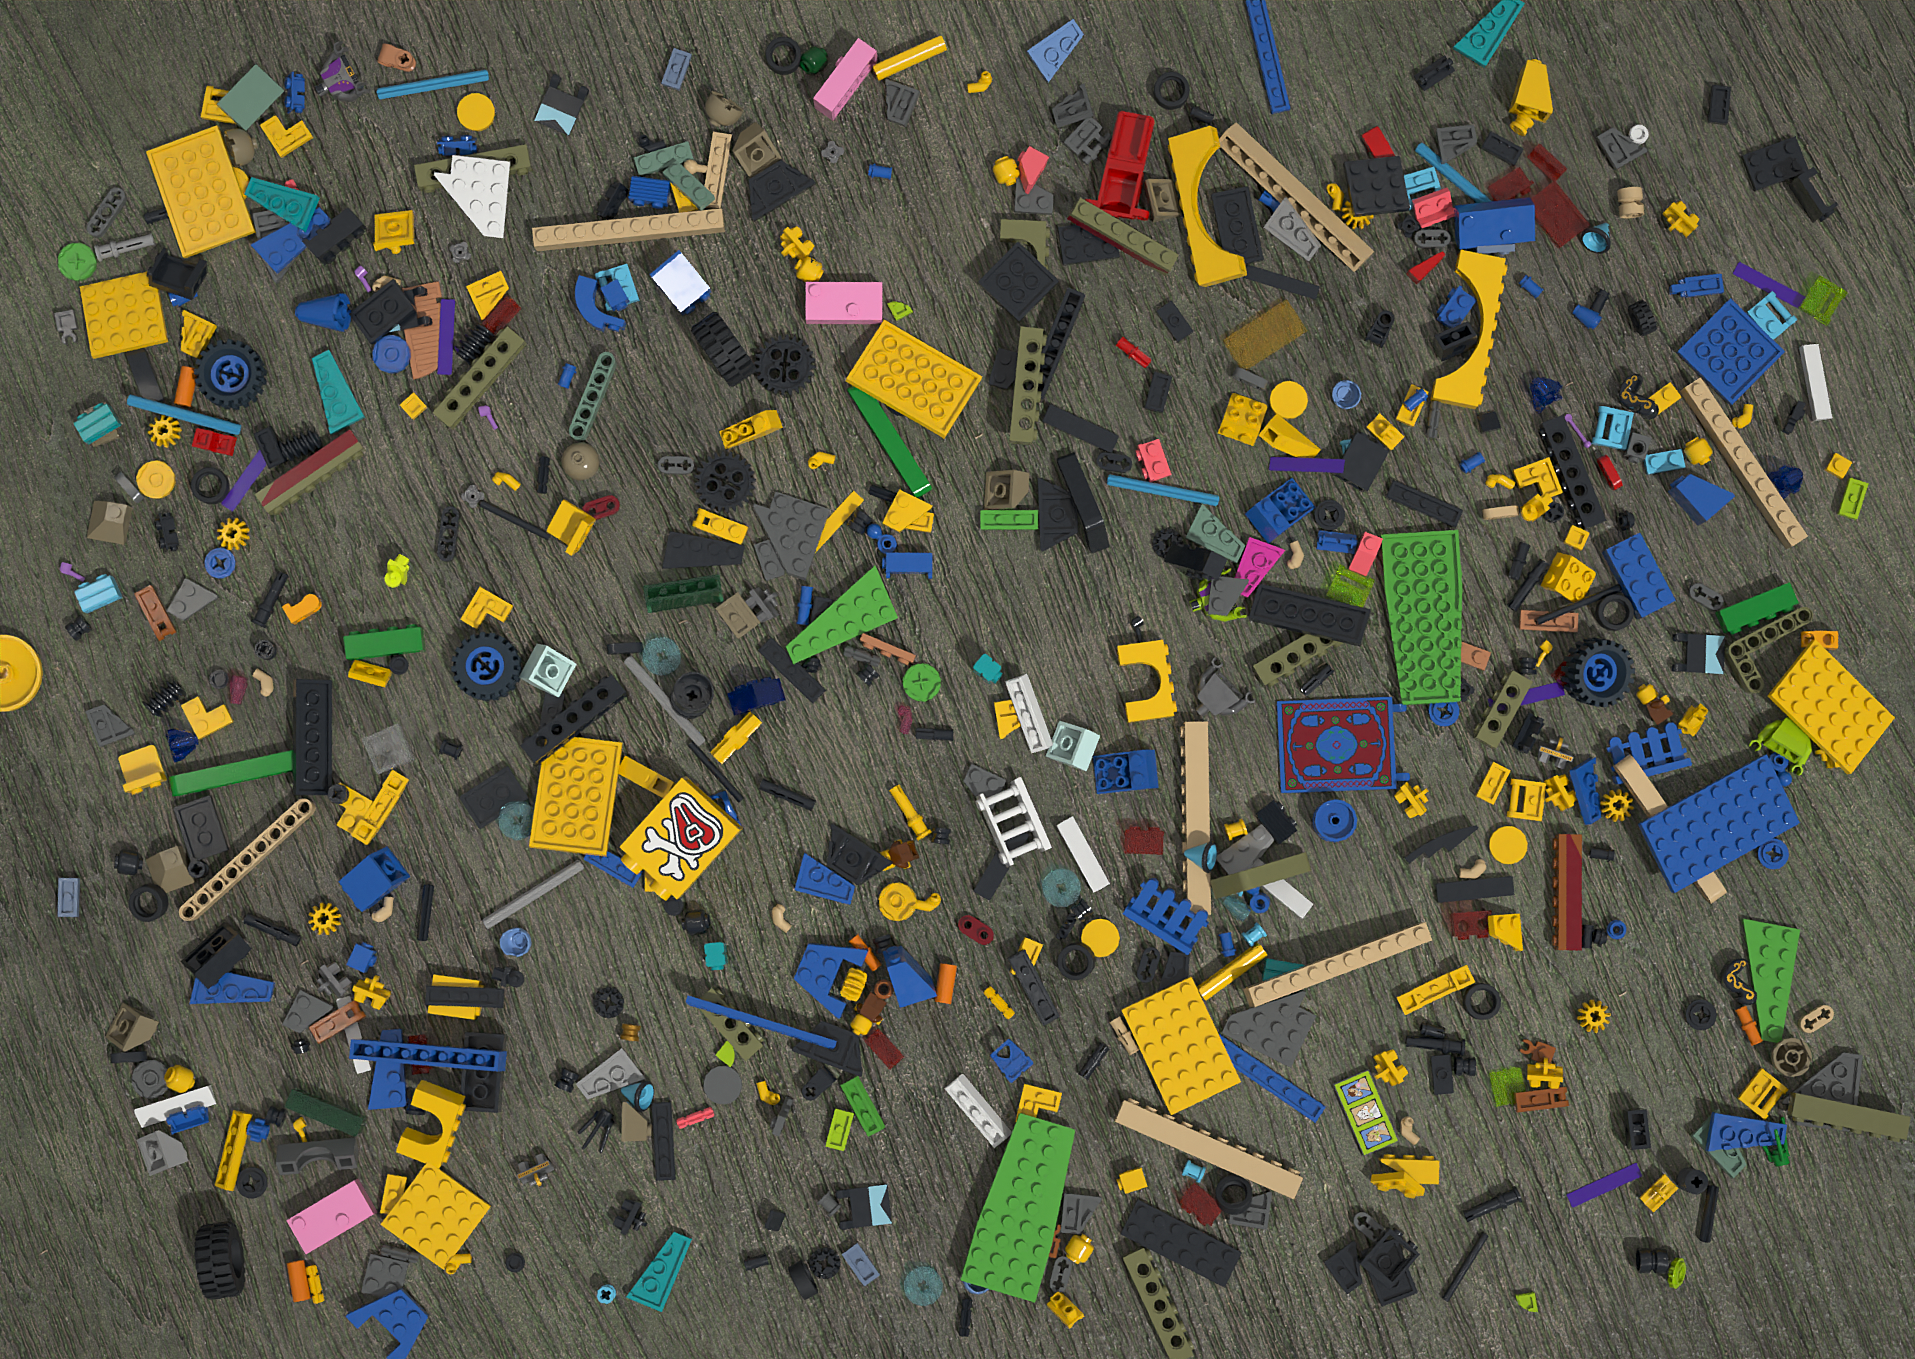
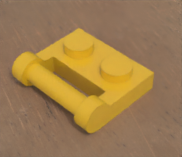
(210, 110)
(1532, 803)
(1758, 1089)

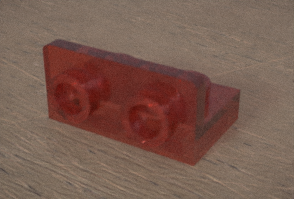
(1511, 186)
(1143, 842)
(1200, 1203)

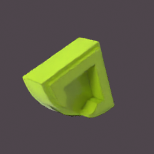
(899, 310)
(726, 1054)
(1527, 1301)

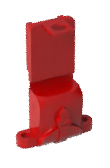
(1125, 167)

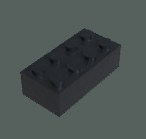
(481, 1087)

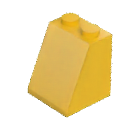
(1532, 92)

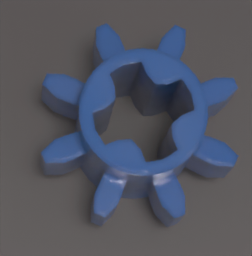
(258, 1130)

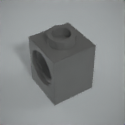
(1640, 440)

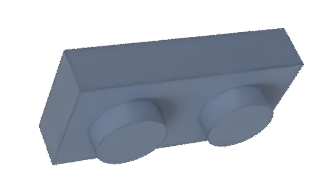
(676, 69)
(1501, 249)
(68, 897)
(860, 1264)

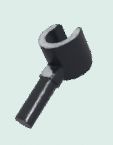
(1136, 623)

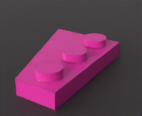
(1256, 563)

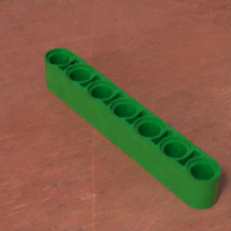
(891, 442)
(231, 773)

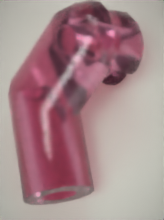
(907, 719)

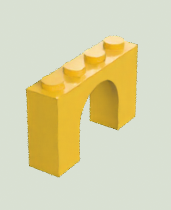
(1151, 654)
(446, 1107)

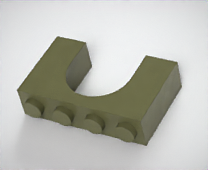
(1029, 233)

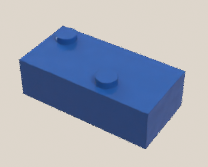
(1494, 223)

